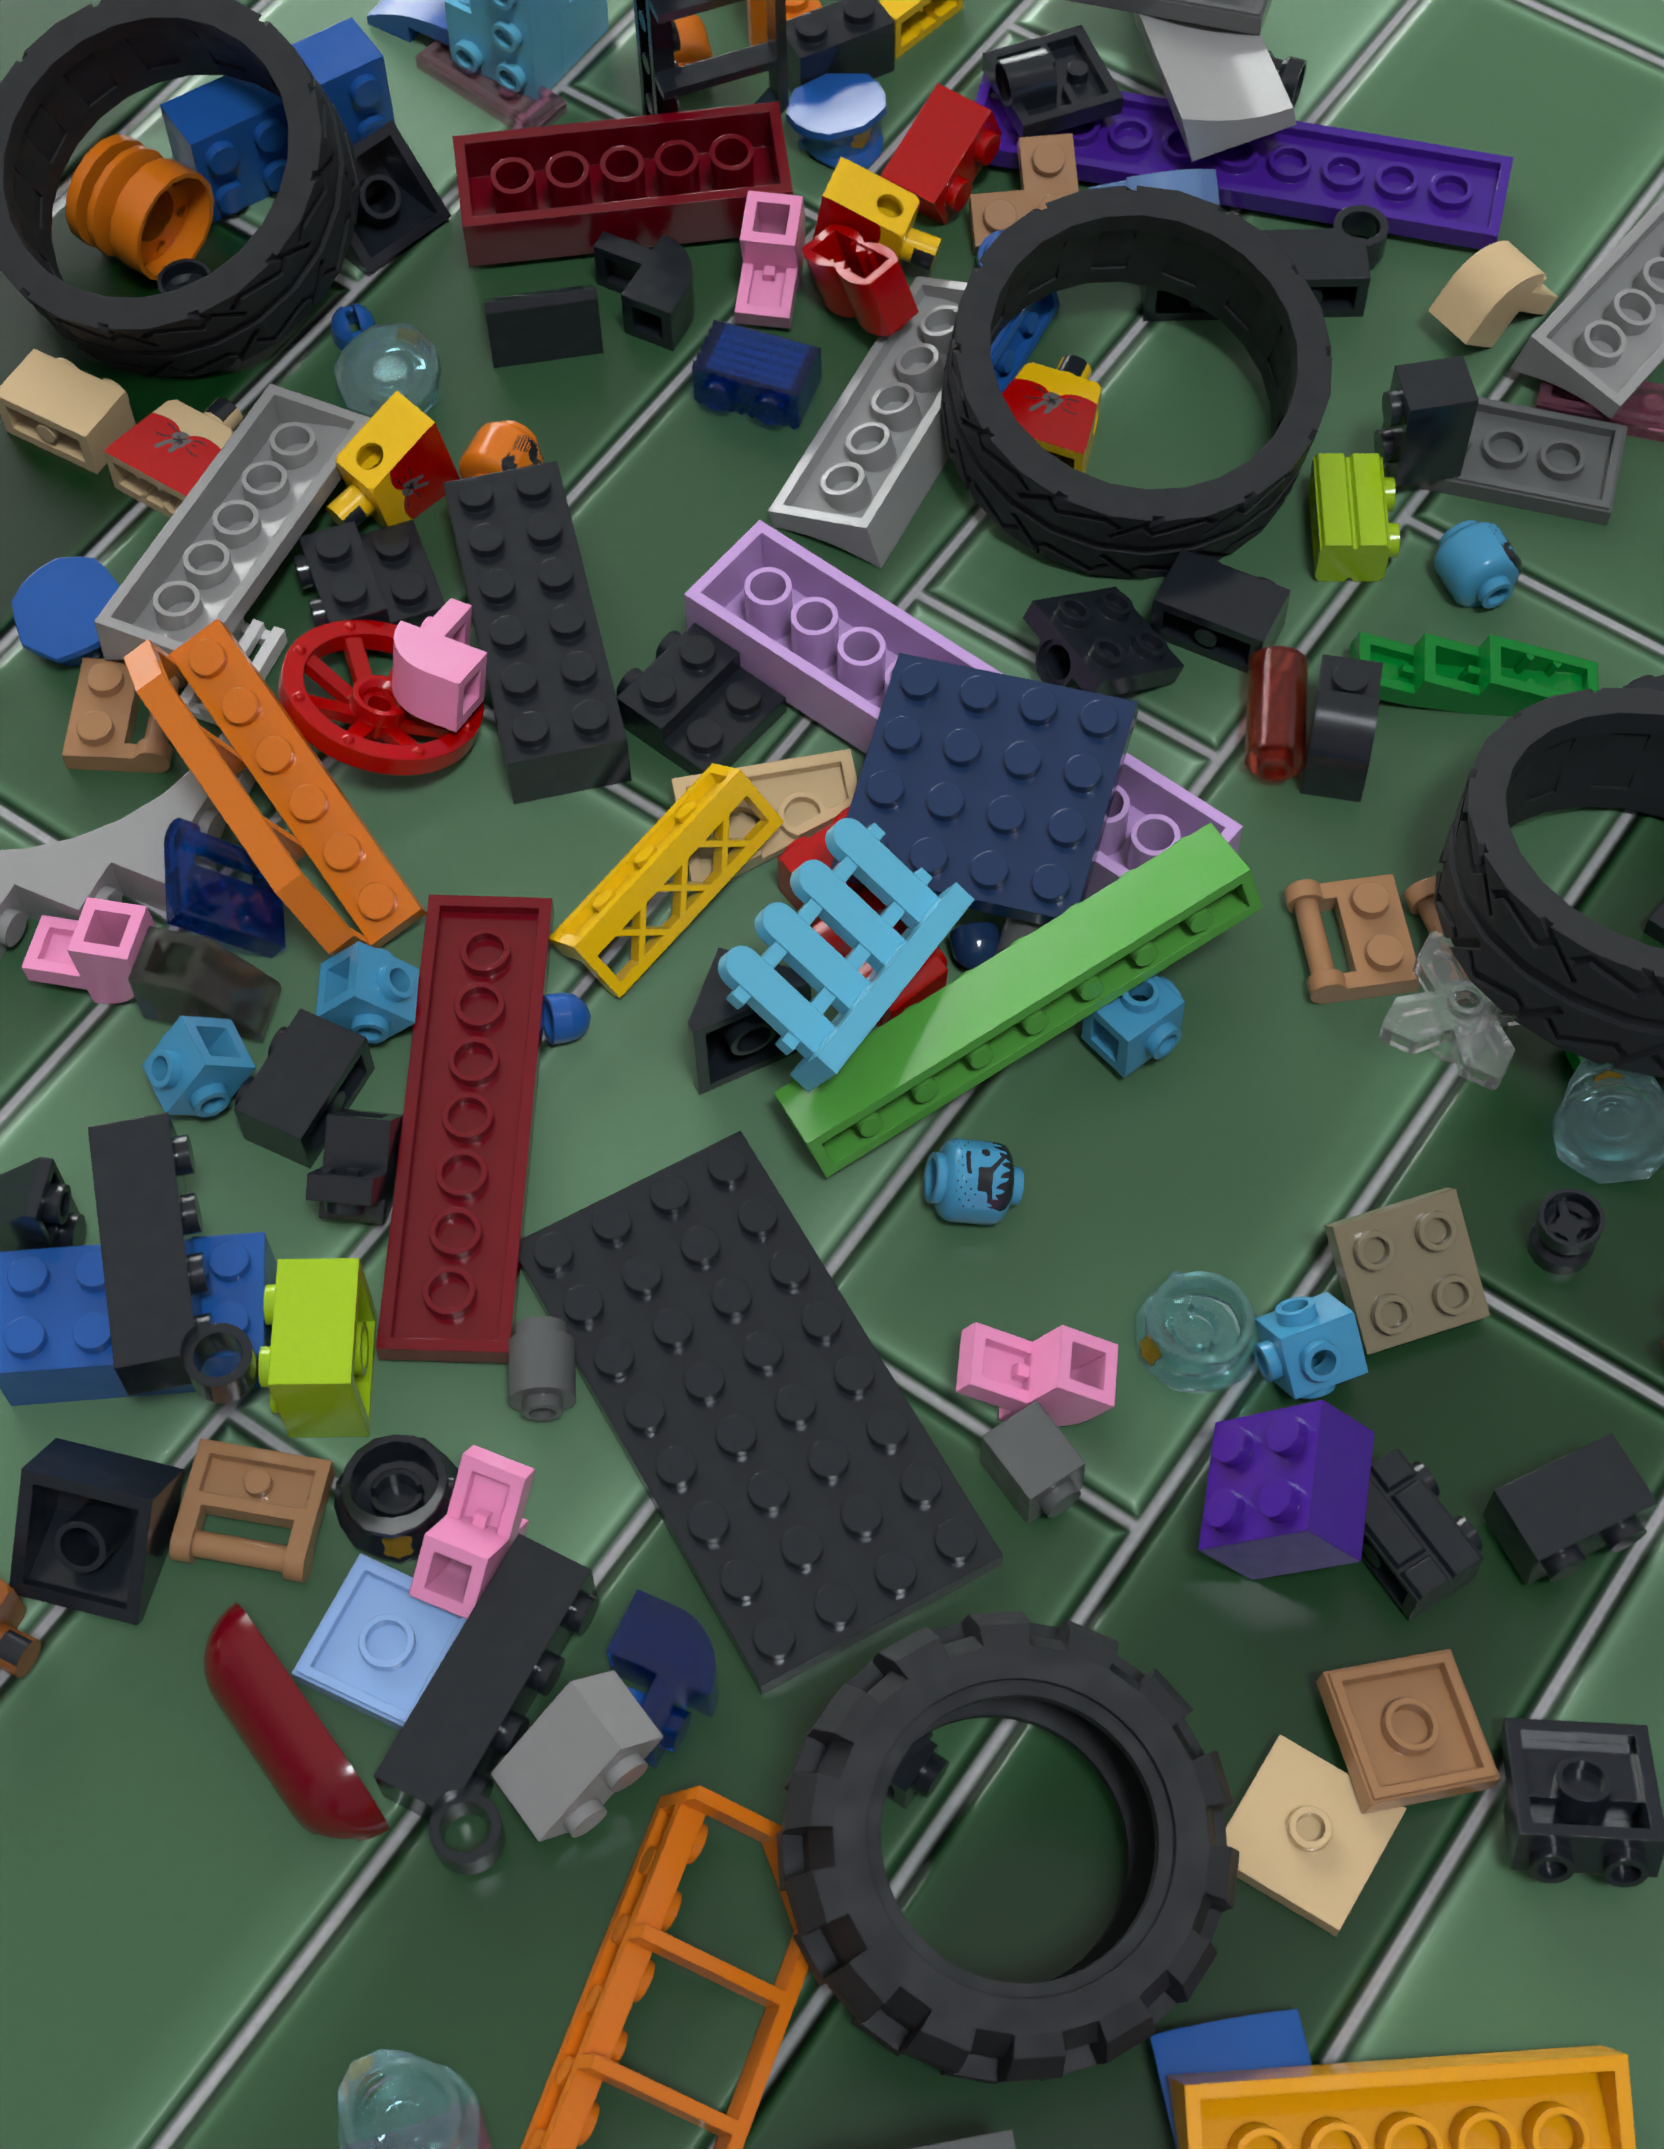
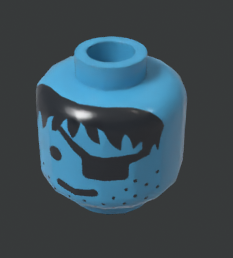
(1477, 562)
(972, 1181)

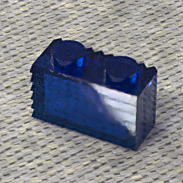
(756, 374)

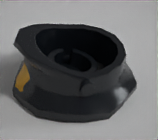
(393, 1496)

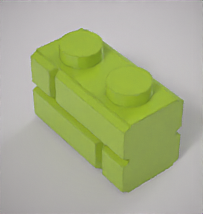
(1350, 517)

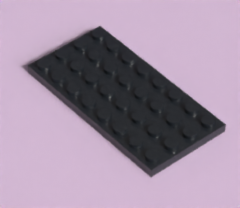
(756, 1411)

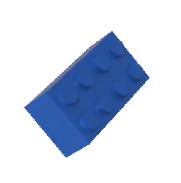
(240, 131)
(59, 1327)

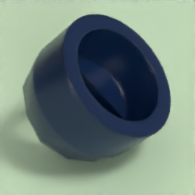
(974, 943)

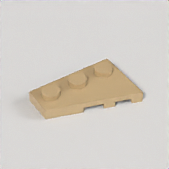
(801, 790)

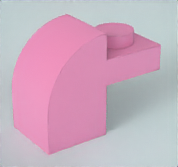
(771, 259)
(436, 668)
(90, 951)
(1062, 1370)
(476, 1533)

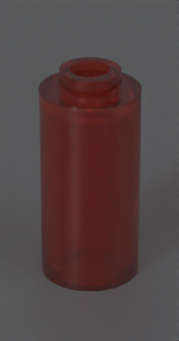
(1276, 713)

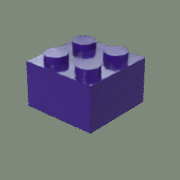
(1287, 1491)

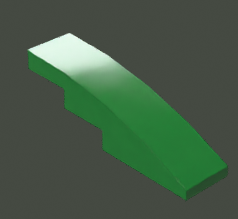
(1469, 679)

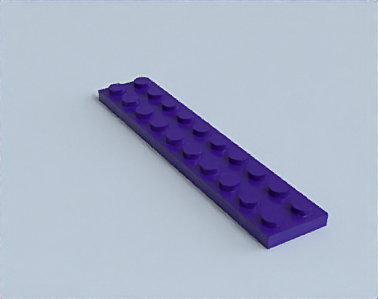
(1298, 171)

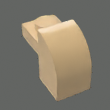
(1490, 293)

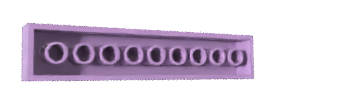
(833, 655)

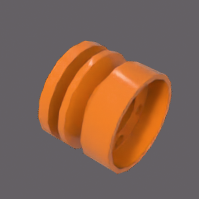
(138, 205)

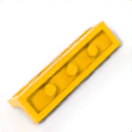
(652, 863)

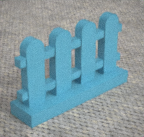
(836, 978)

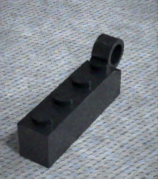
(1328, 259)
(152, 1263)
(483, 1693)

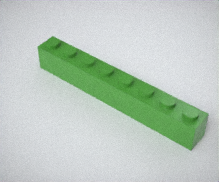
(1023, 997)

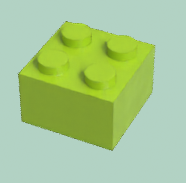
(320, 1347)

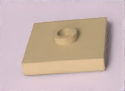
(1307, 1835)

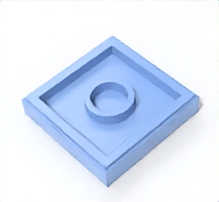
(377, 1644)

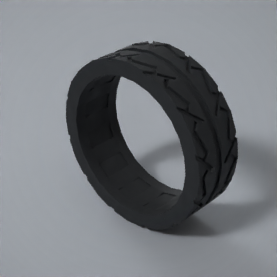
(1161, 243)
(257, 295)
(1513, 932)

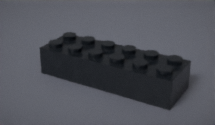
(539, 633)

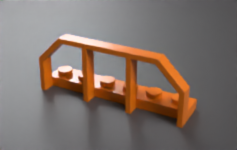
(290, 777)
(624, 1972)

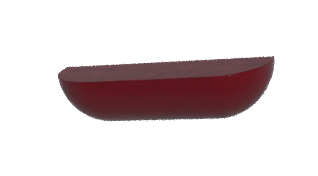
(286, 1733)

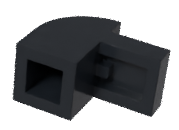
(652, 285)
(1342, 728)
(357, 1166)

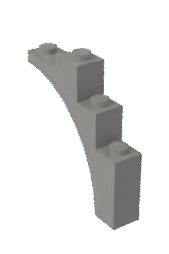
(104, 862)

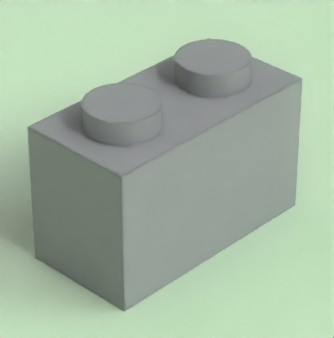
(577, 1756)

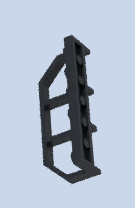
(665, 81)

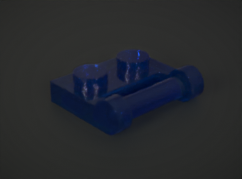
(216, 903)

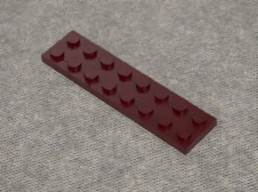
(467, 1131)

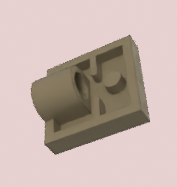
(1408, 1269)

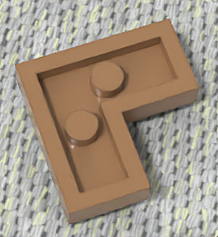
(1046, 174)

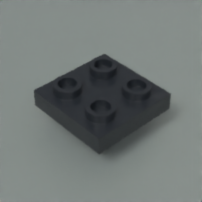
(1052, 82)
(1099, 644)

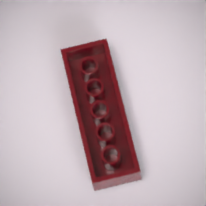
(629, 176)

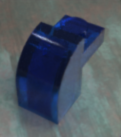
(672, 1659)

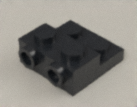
(368, 575)
(697, 702)
(1581, 1800)

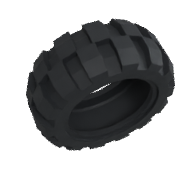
(1170, 1819)

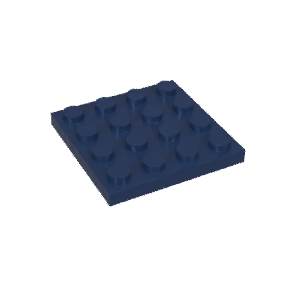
(993, 783)

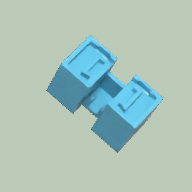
(523, 40)

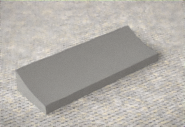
(1216, 83)
(1610, 326)
(880, 439)
(232, 525)

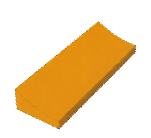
(1435, 2102)

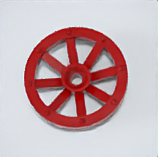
(366, 707)

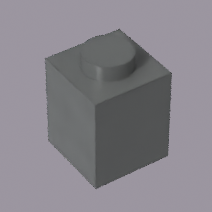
(1033, 1464)

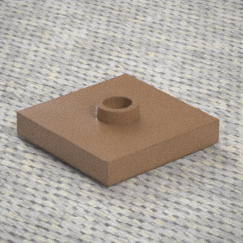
(1407, 1731)

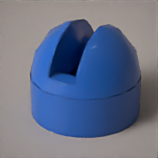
(346, 316)
(564, 1017)

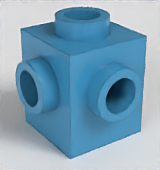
(368, 992)
(1137, 1025)
(198, 1066)
(1309, 1346)

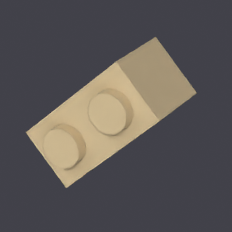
(64, 409)

